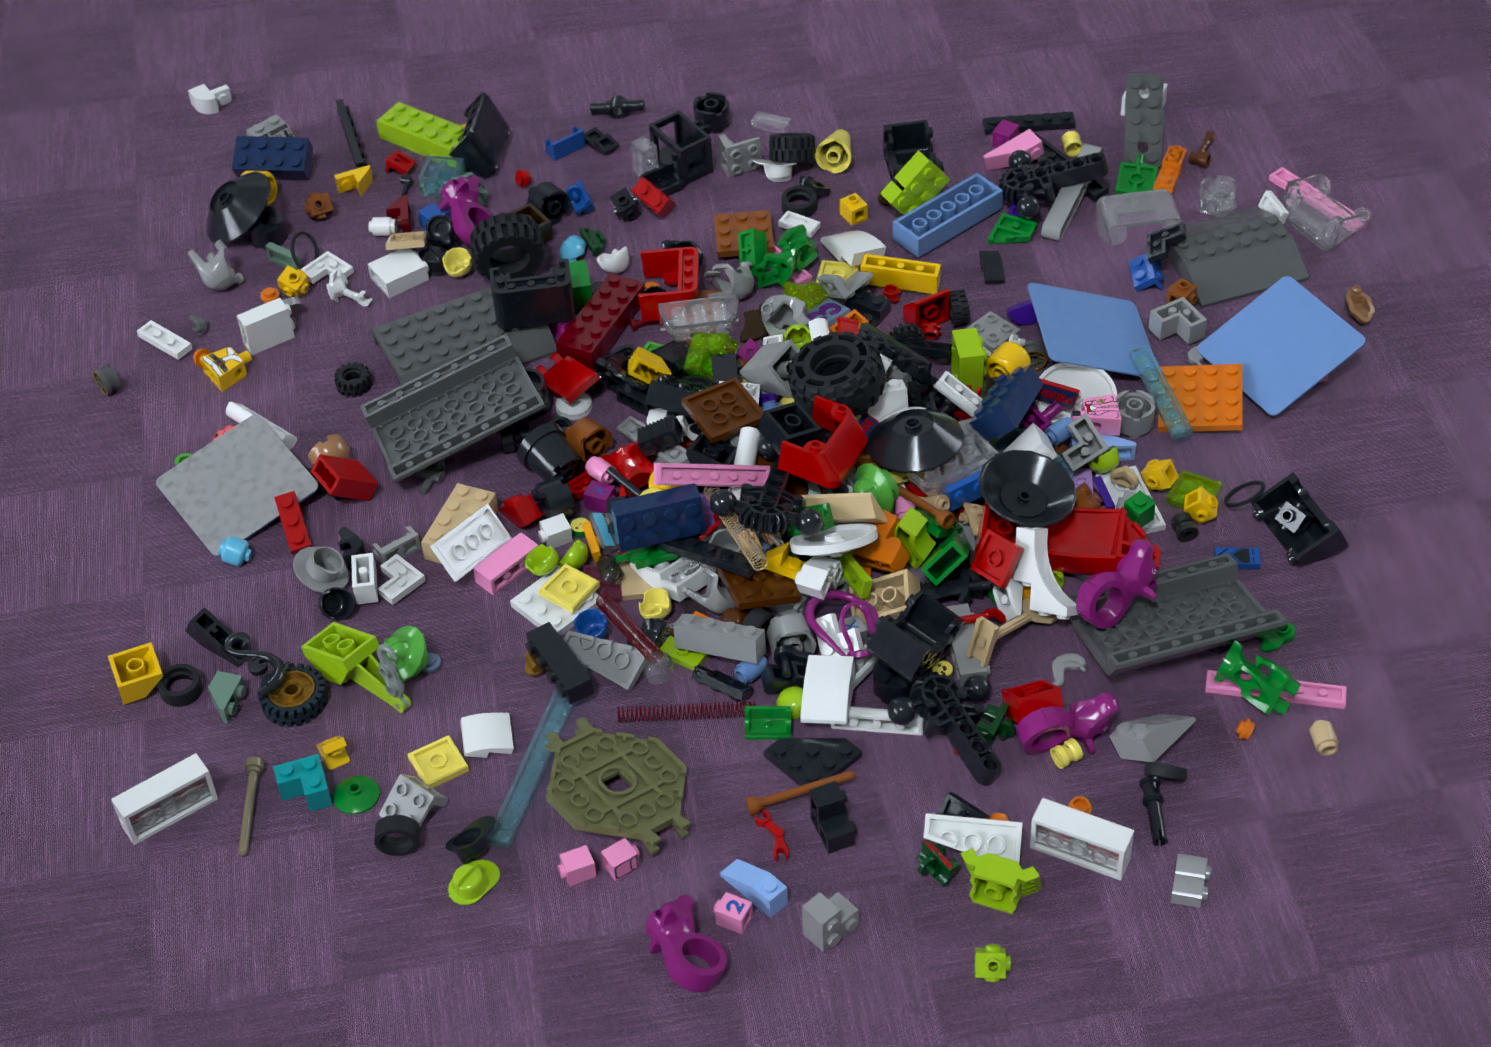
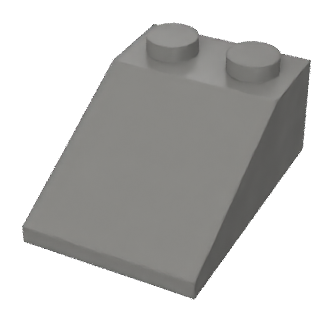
(1149, 736)

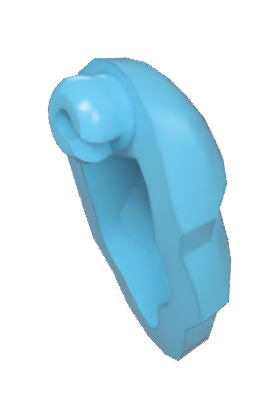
(572, 248)

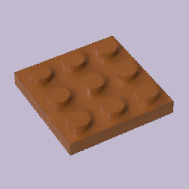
(729, 225)

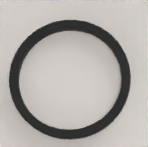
(292, 247)
(1255, 482)

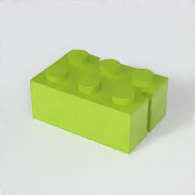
(921, 183)
(968, 357)

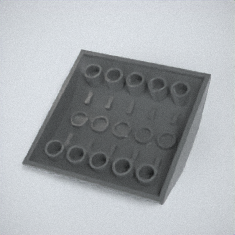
(1236, 255)

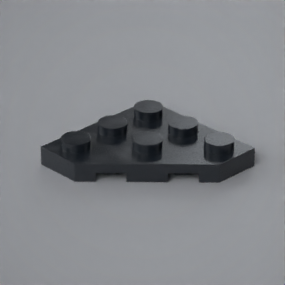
(812, 758)

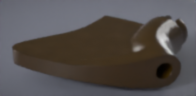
(754, 326)

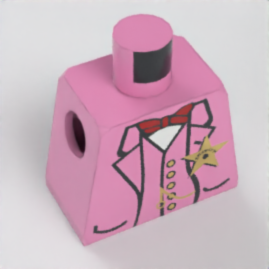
(1103, 413)

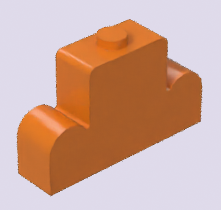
(886, 551)

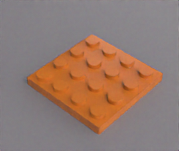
(1208, 395)

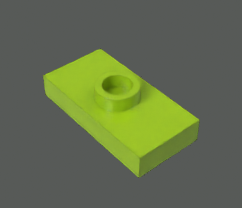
(681, 656)

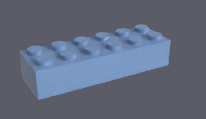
(947, 215)

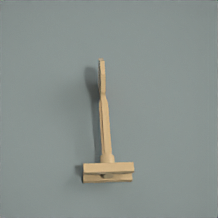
(986, 633)

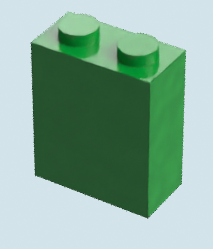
(945, 557)

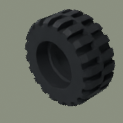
(503, 231)

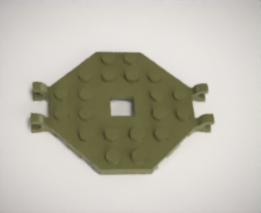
(590, 806)

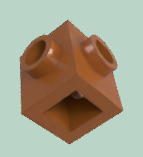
(322, 200)
(1182, 289)

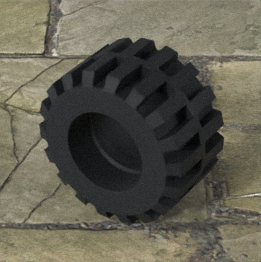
(792, 147)

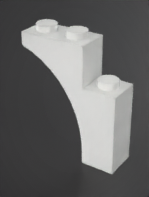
(1035, 571)

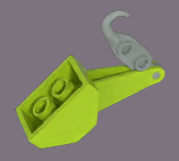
(349, 654)

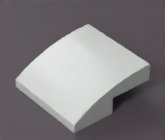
(486, 734)

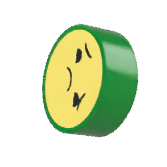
(577, 528)

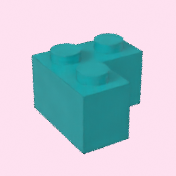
(304, 778)

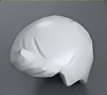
(614, 262)

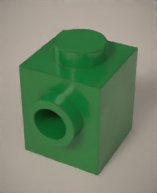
(1140, 508)

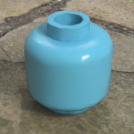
(234, 551)

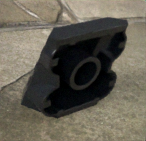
(674, 356)

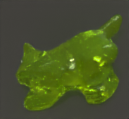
(811, 293)

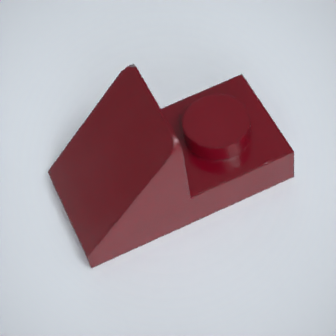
(401, 212)

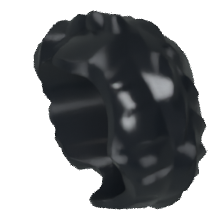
(653, 629)

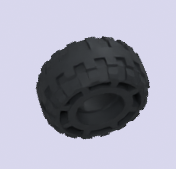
(838, 369)

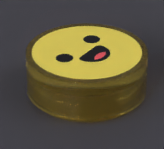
(943, 666)

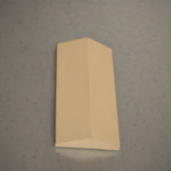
(849, 507)

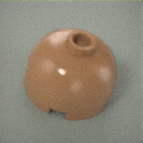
(334, 446)

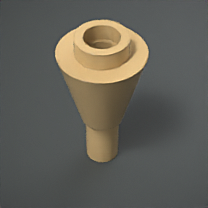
(938, 501)

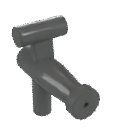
(432, 475)

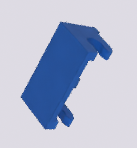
(566, 145)

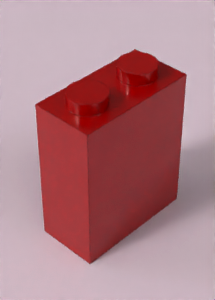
(344, 477)

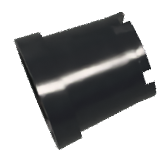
(550, 454)

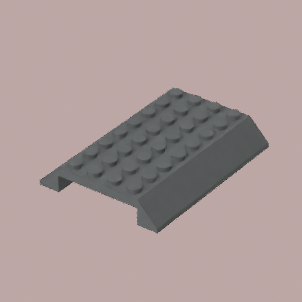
(450, 330)
(452, 408)
(1195, 611)

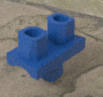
(579, 198)

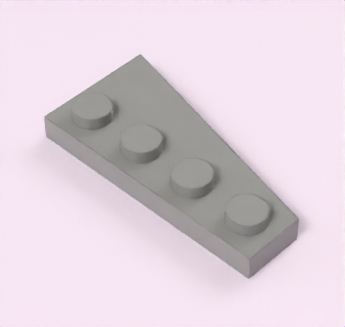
(610, 659)

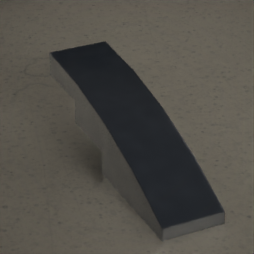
(624, 392)

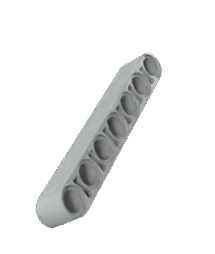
(1066, 203)

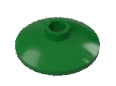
(358, 801)

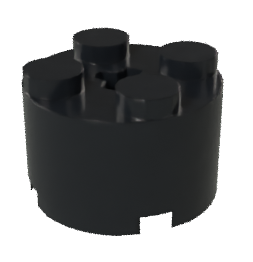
(713, 110)
(549, 201)
(268, 229)
(553, 498)
(888, 683)

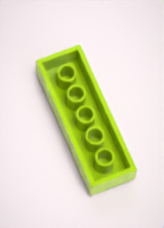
(418, 131)

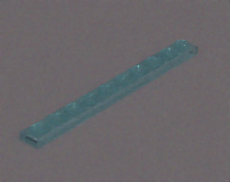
(529, 772)

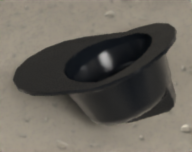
(433, 257)
(472, 840)

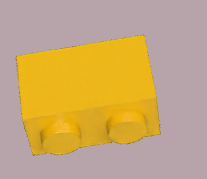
(135, 672)

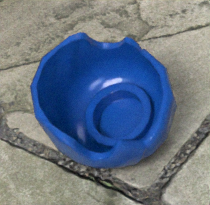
(591, 623)

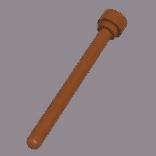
(943, 517)
(756, 804)

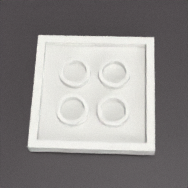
(543, 611)

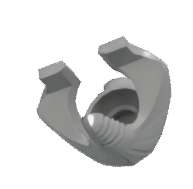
(215, 272)
(740, 282)
(782, 311)
(715, 598)

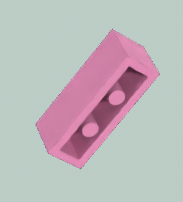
(504, 564)

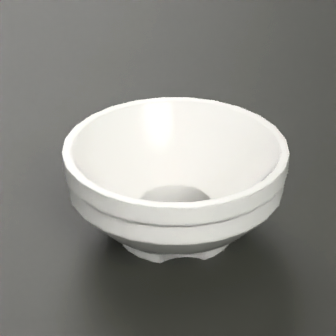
(577, 409)

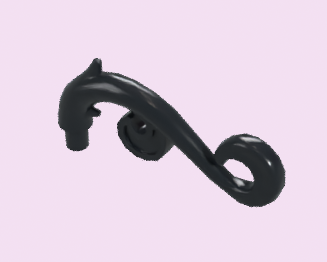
(255, 664)

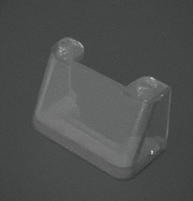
(1135, 209)
(1318, 214)

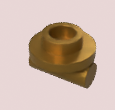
(531, 666)

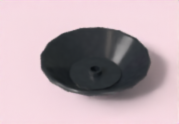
(237, 207)
(915, 440)
(1027, 488)

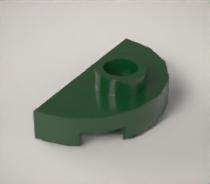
(594, 240)

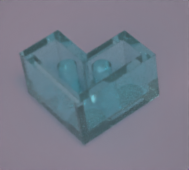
(438, 172)

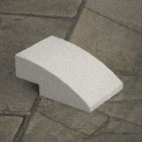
(852, 246)
(660, 577)
(827, 689)

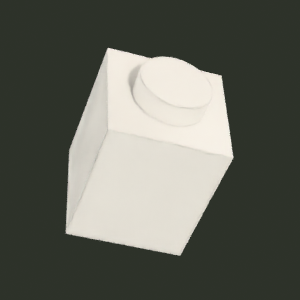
(555, 531)

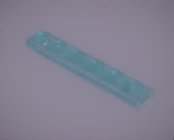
(1160, 390)

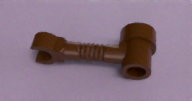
(1203, 158)

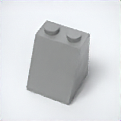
(771, 367)

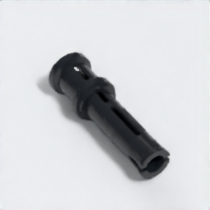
(1152, 801)

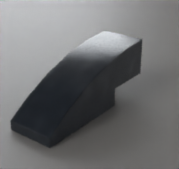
(775, 683)

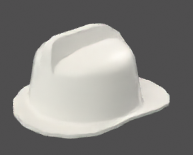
(776, 170)

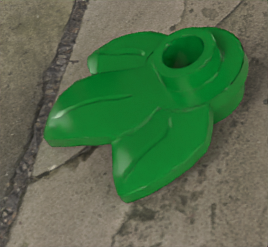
(1276, 639)

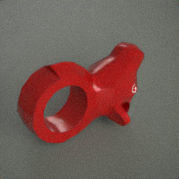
(632, 465)

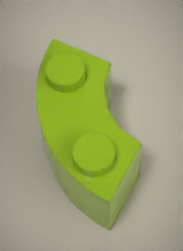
(914, 536)

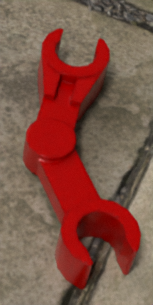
(778, 833)

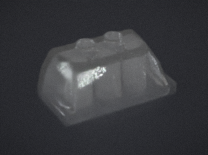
(701, 315)
(967, 461)

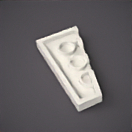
(982, 835)

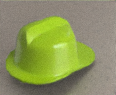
(473, 881)

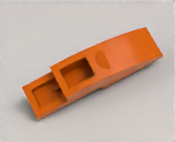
(1171, 169)

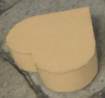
(1125, 477)

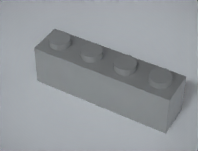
(719, 638)
(963, 665)

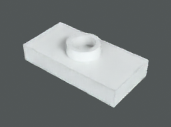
(1271, 204)
(792, 219)

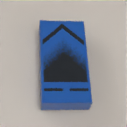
(1245, 557)

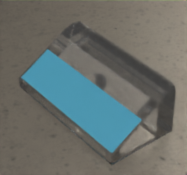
(607, 540)

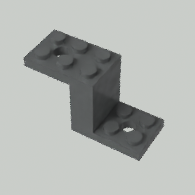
(1144, 118)

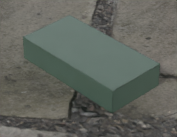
(281, 256)

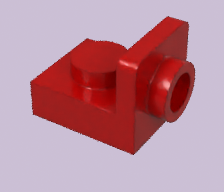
(399, 162)

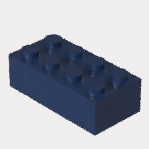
(282, 156)
(1006, 402)
(658, 517)

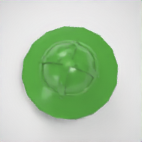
(879, 482)
(410, 649)

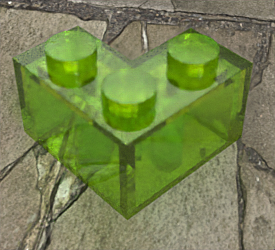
(702, 347)

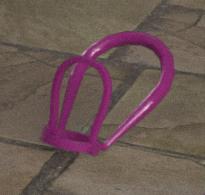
(867, 609)

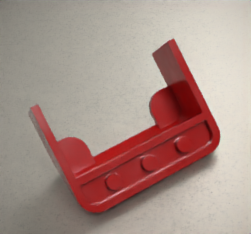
(676, 267)
(828, 462)

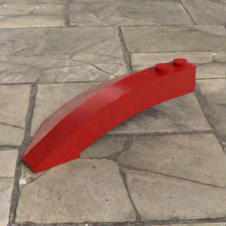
(1083, 542)

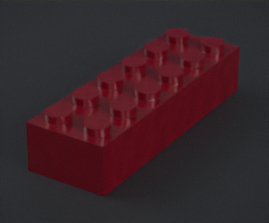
(601, 320)

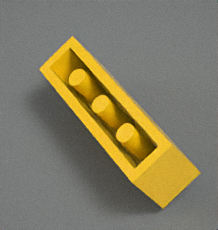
(903, 273)

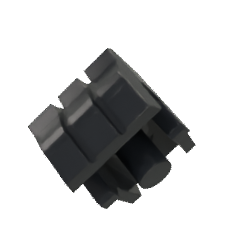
(350, 544)

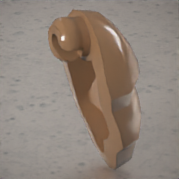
(1359, 305)

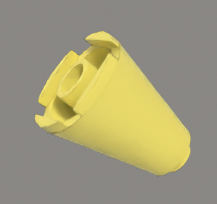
(834, 152)

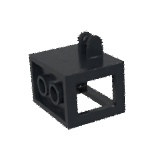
(690, 151)

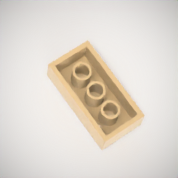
(458, 507)

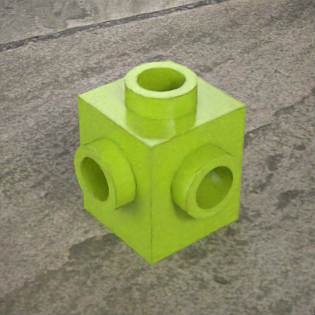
(990, 954)

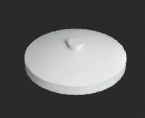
(1088, 380)
(835, 540)

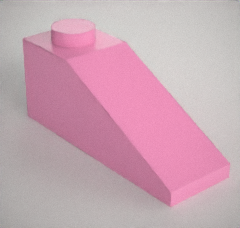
(1026, 141)

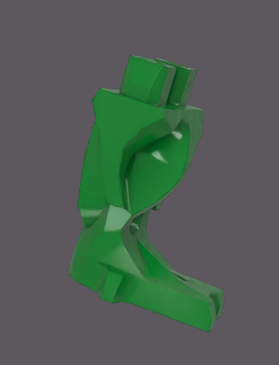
(796, 255)
(1269, 685)

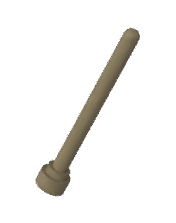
(253, 767)

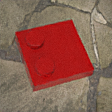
(996, 558)

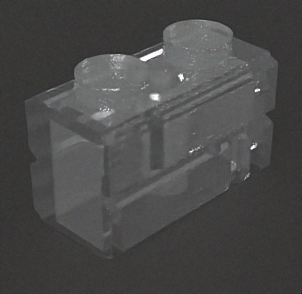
(643, 155)

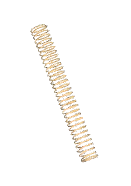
(738, 543)

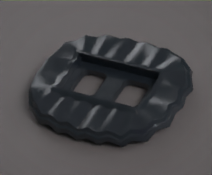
(618, 365)

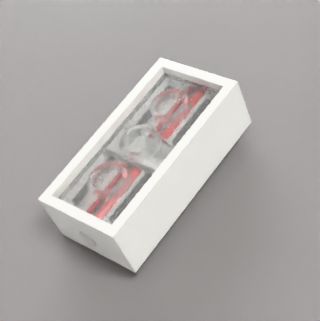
(164, 799)
(1081, 838)

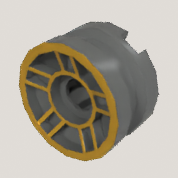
(1037, 354)
(106, 379)

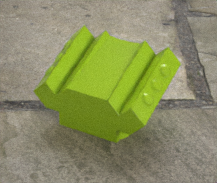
(999, 880)

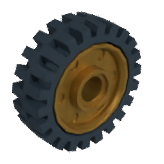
(297, 699)

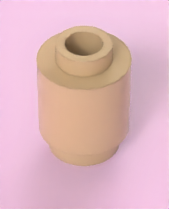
(1324, 737)

